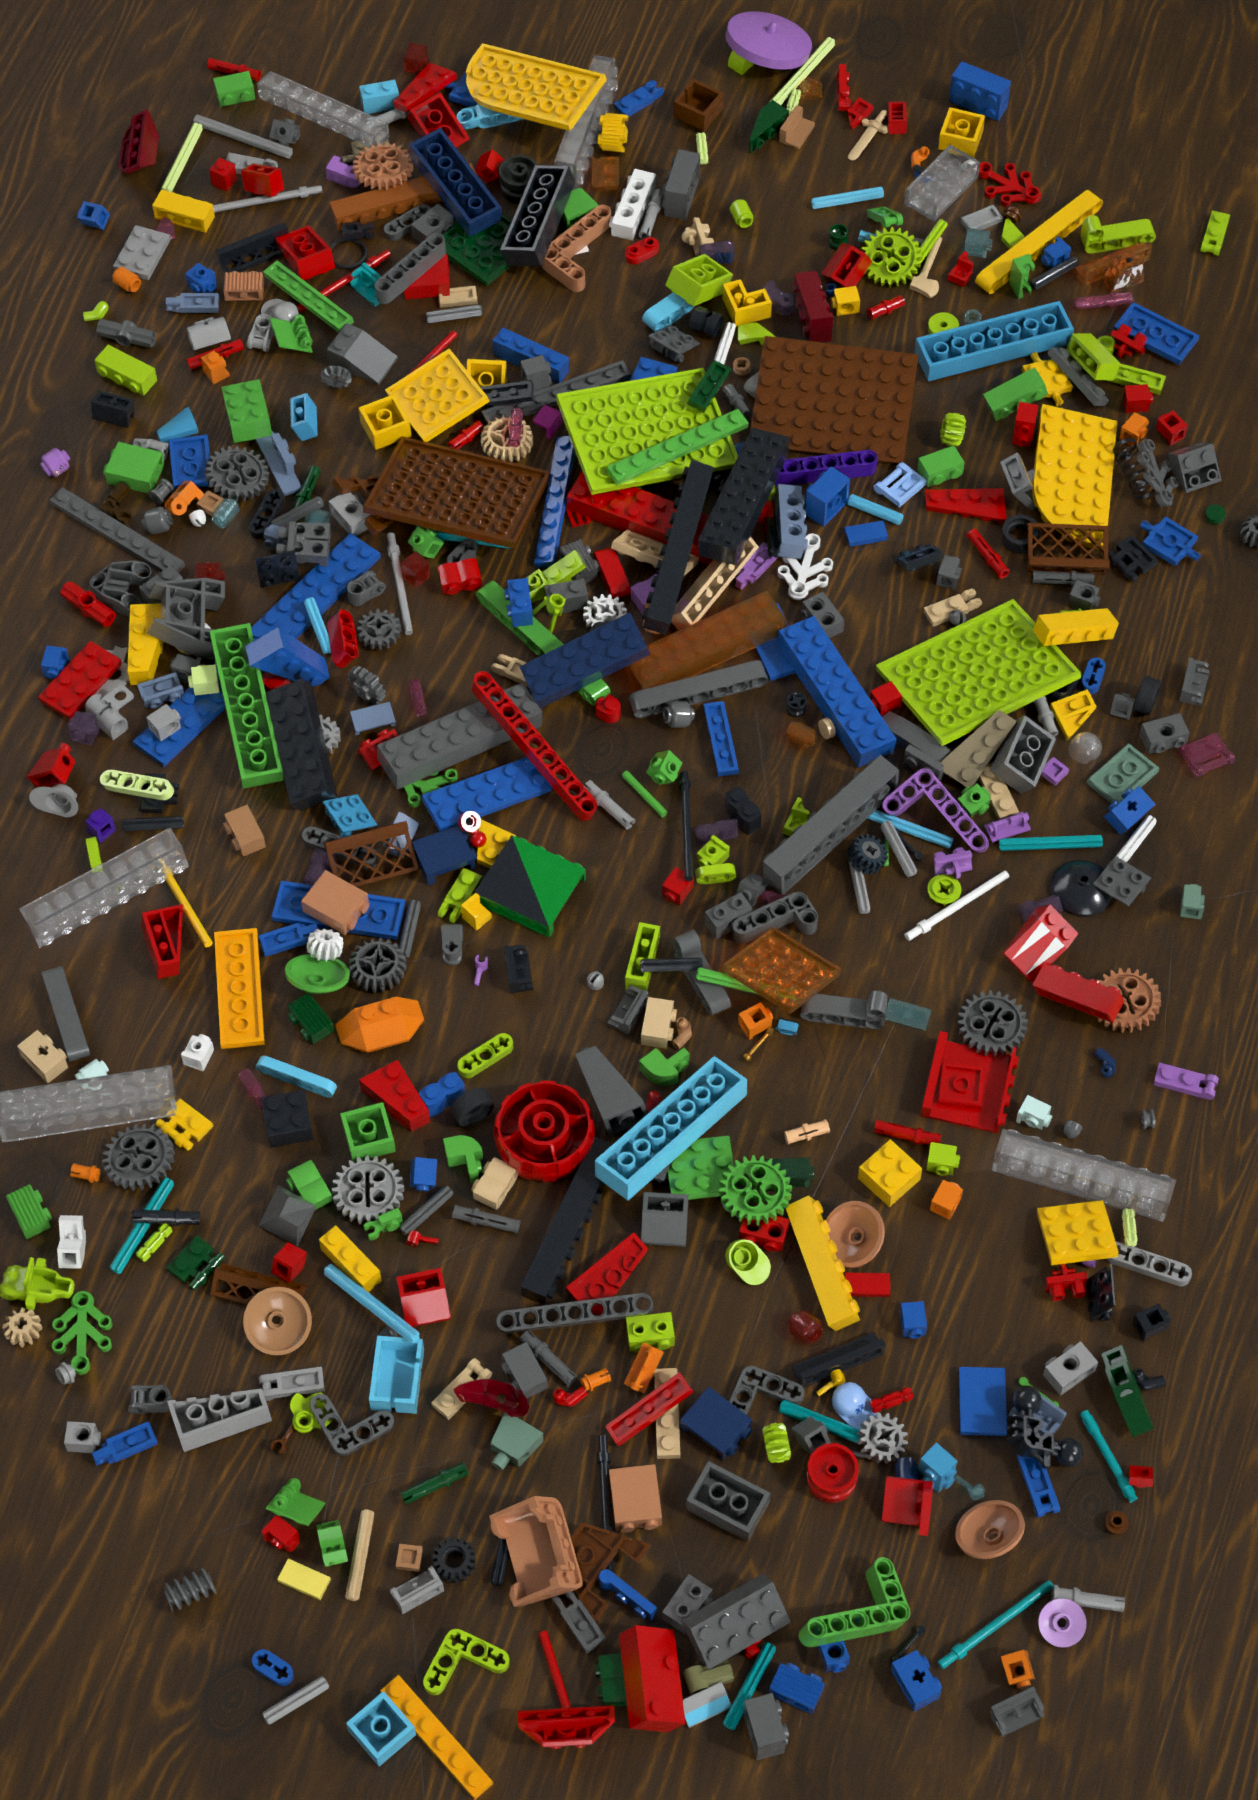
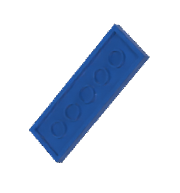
(485, 793)
(380, 919)

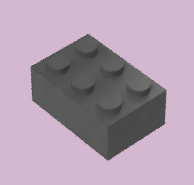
(681, 184)
(1023, 755)
(728, 1501)

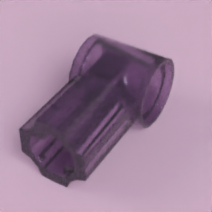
(319, 864)
(1028, 907)

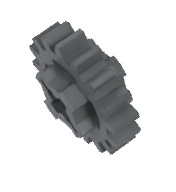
(379, 629)
(366, 685)

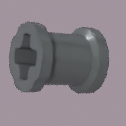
(161, 491)

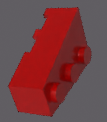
(163, 938)
(398, 1094)

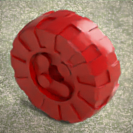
(544, 1131)

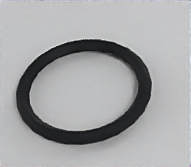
(353, 265)

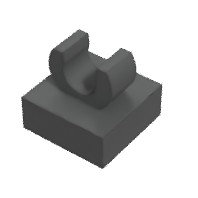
(1122, 705)

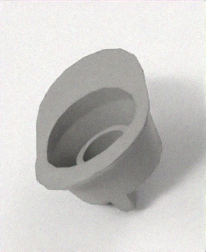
(55, 800)

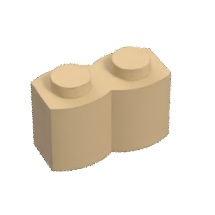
(495, 1183)

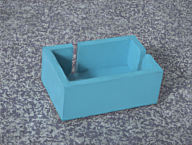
(396, 1375)

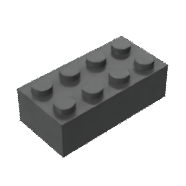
(735, 1621)

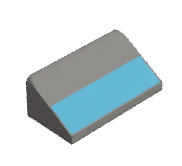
(705, 1704)

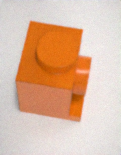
(214, 367)
(1134, 428)
(755, 1013)
(1012, 1662)

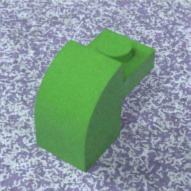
(663, 1071)
(464, 1150)
(332, 1543)

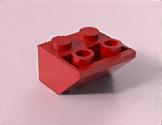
(847, 266)
(423, 1297)

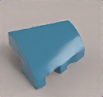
(178, 427)

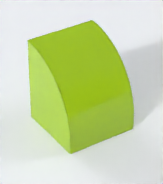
(738, 63)

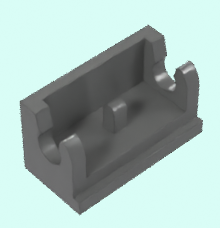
(1194, 682)
(629, 1010)
(1017, 1711)

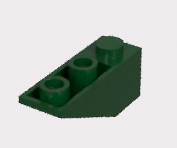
(767, 124)

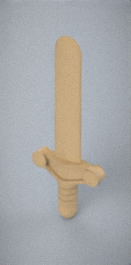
(872, 127)

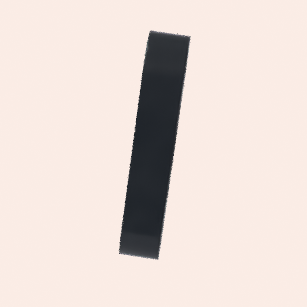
(266, 505)

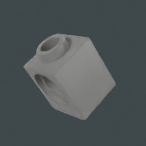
(164, 722)
(75, 1430)

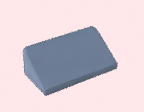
(400, 841)

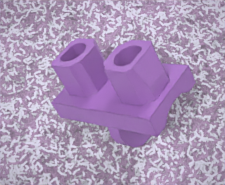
(953, 863)

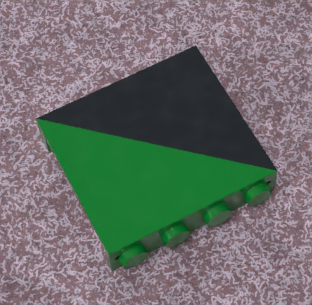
(529, 884)

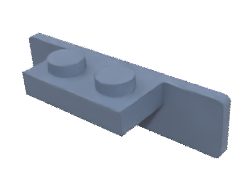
(280, 462)

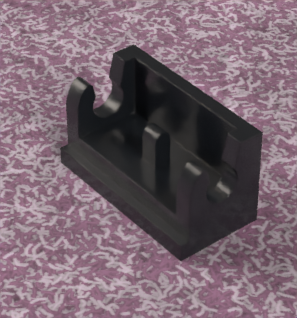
(112, 408)
(518, 968)

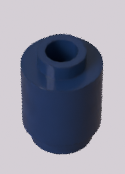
(906, 1468)

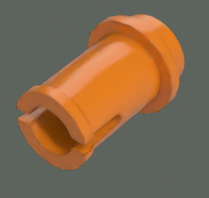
(85, 1172)
(596, 1379)

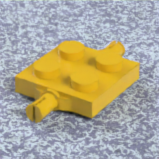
(1053, 377)

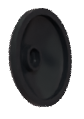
(1076, 896)

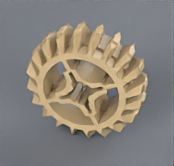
(496, 434)

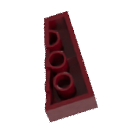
(813, 307)

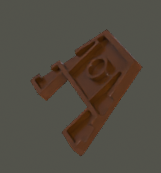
(375, 523)
(594, 1552)

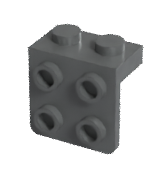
(918, 760)

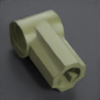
(701, 1678)

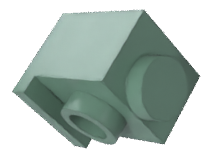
(1192, 902)

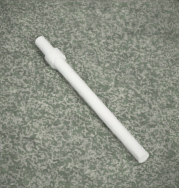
(925, 925)

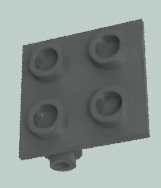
(672, 342)
(1122, 881)

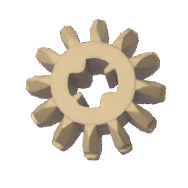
(14, 1324)

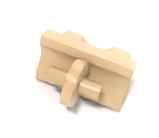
(697, 235)

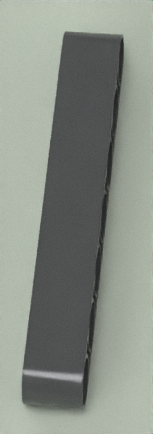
(699, 688)
(564, 1309)

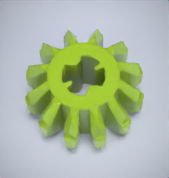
(952, 429)
(776, 1442)

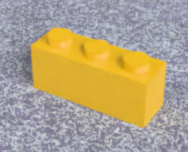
(183, 210)
(350, 1259)

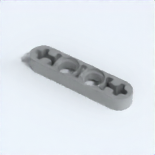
(1147, 1267)

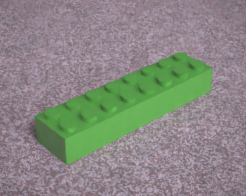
(246, 707)

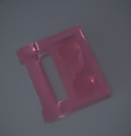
(1204, 750)

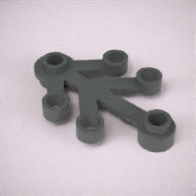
(1156, 476)

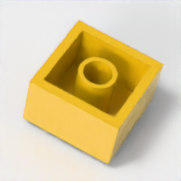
(962, 131)
(384, 421)
(889, 1173)

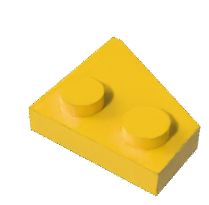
(1073, 712)

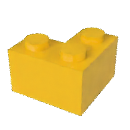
(745, 306)

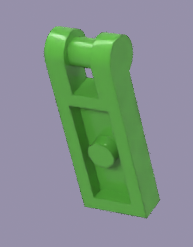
(885, 216)

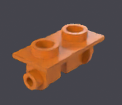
(643, 1367)

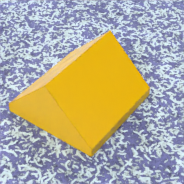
(487, 371)

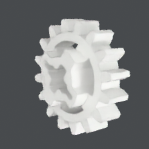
(603, 610)

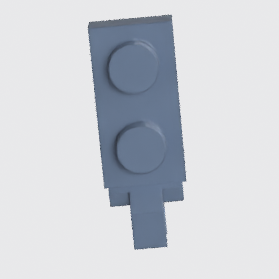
(194, 303)

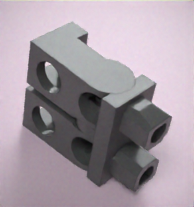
(308, 540)

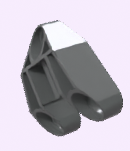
(116, 582)

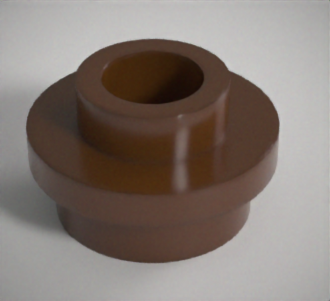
(1013, 214)
(1113, 1528)

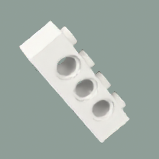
(633, 204)

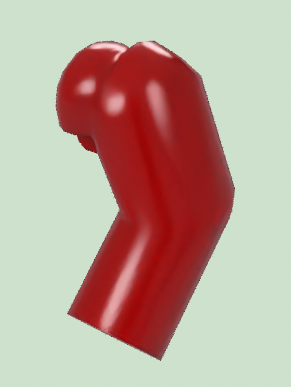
(654, 1100)
(569, 1399)

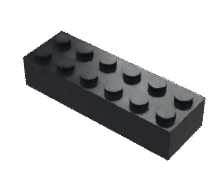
(538, 215)
(301, 744)

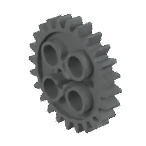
(236, 473)
(1010, 1031)
(138, 1157)

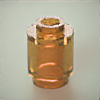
(801, 734)

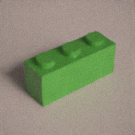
(1023, 388)

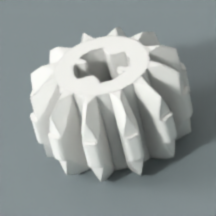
(325, 944)

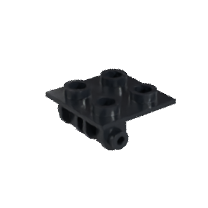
(277, 569)
(1101, 1294)

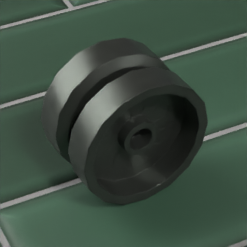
(514, 176)

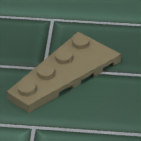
(974, 754)

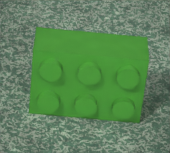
(246, 411)

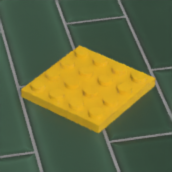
(438, 395)

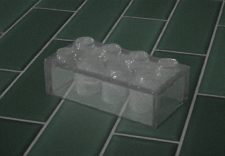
(942, 183)

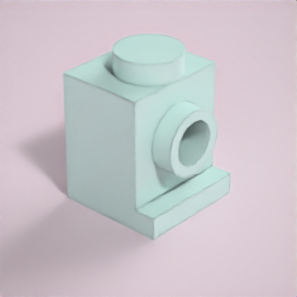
(1034, 1113)

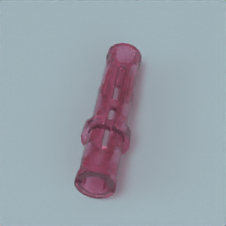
(1103, 300)

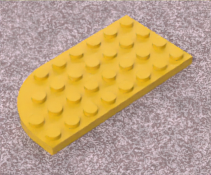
(531, 86)
(1074, 469)

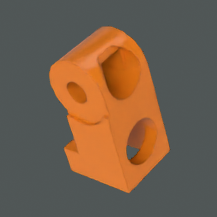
(182, 497)

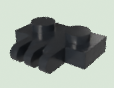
(151, 805)

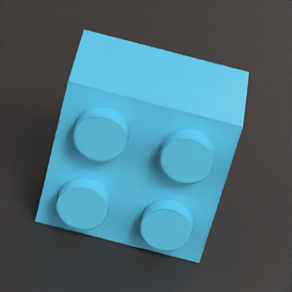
(381, 1728)

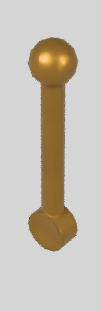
(747, 1056)

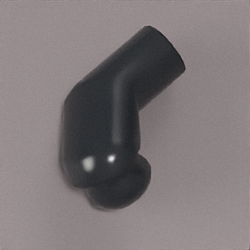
(1148, 1383)

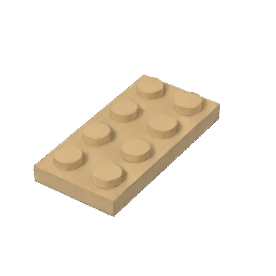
(644, 549)

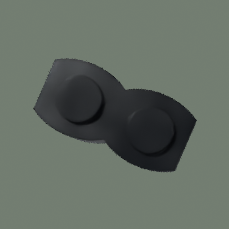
(740, 808)

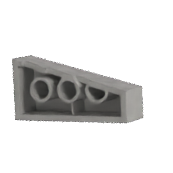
(218, 1416)

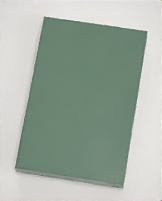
(1121, 772)

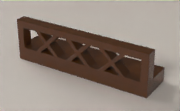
(248, 1278)

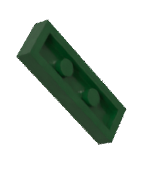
(709, 386)

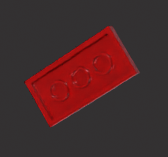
(80, 680)

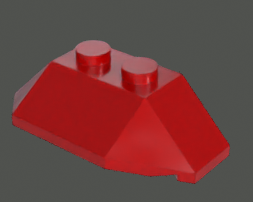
(566, 1725)

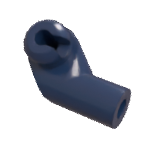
(1108, 1062)

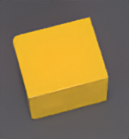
(474, 912)

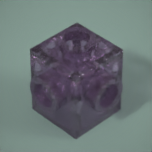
(83, 727)

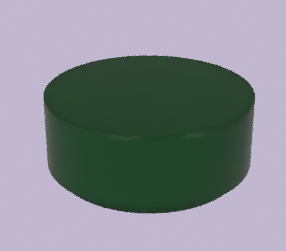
(1215, 514)

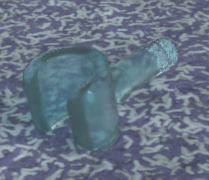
(975, 1492)

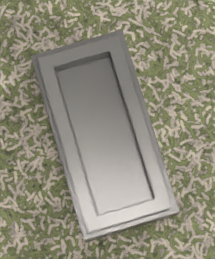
(982, 218)

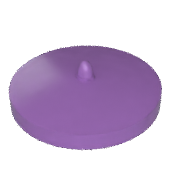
(768, 40)

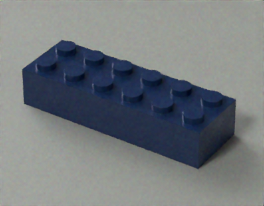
(455, 182)
(585, 660)

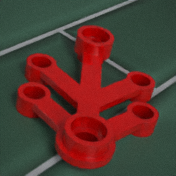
(1029, 194)

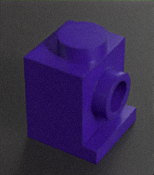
(97, 821)

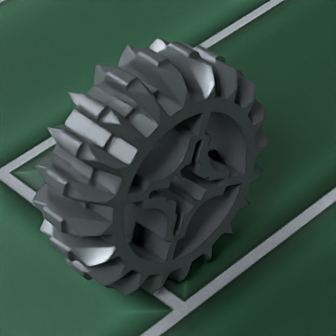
(387, 971)

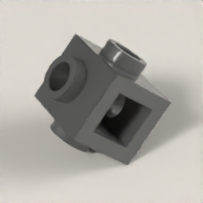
(285, 131)

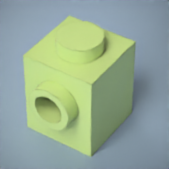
(204, 679)

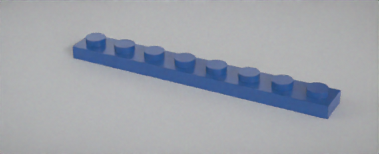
(555, 503)

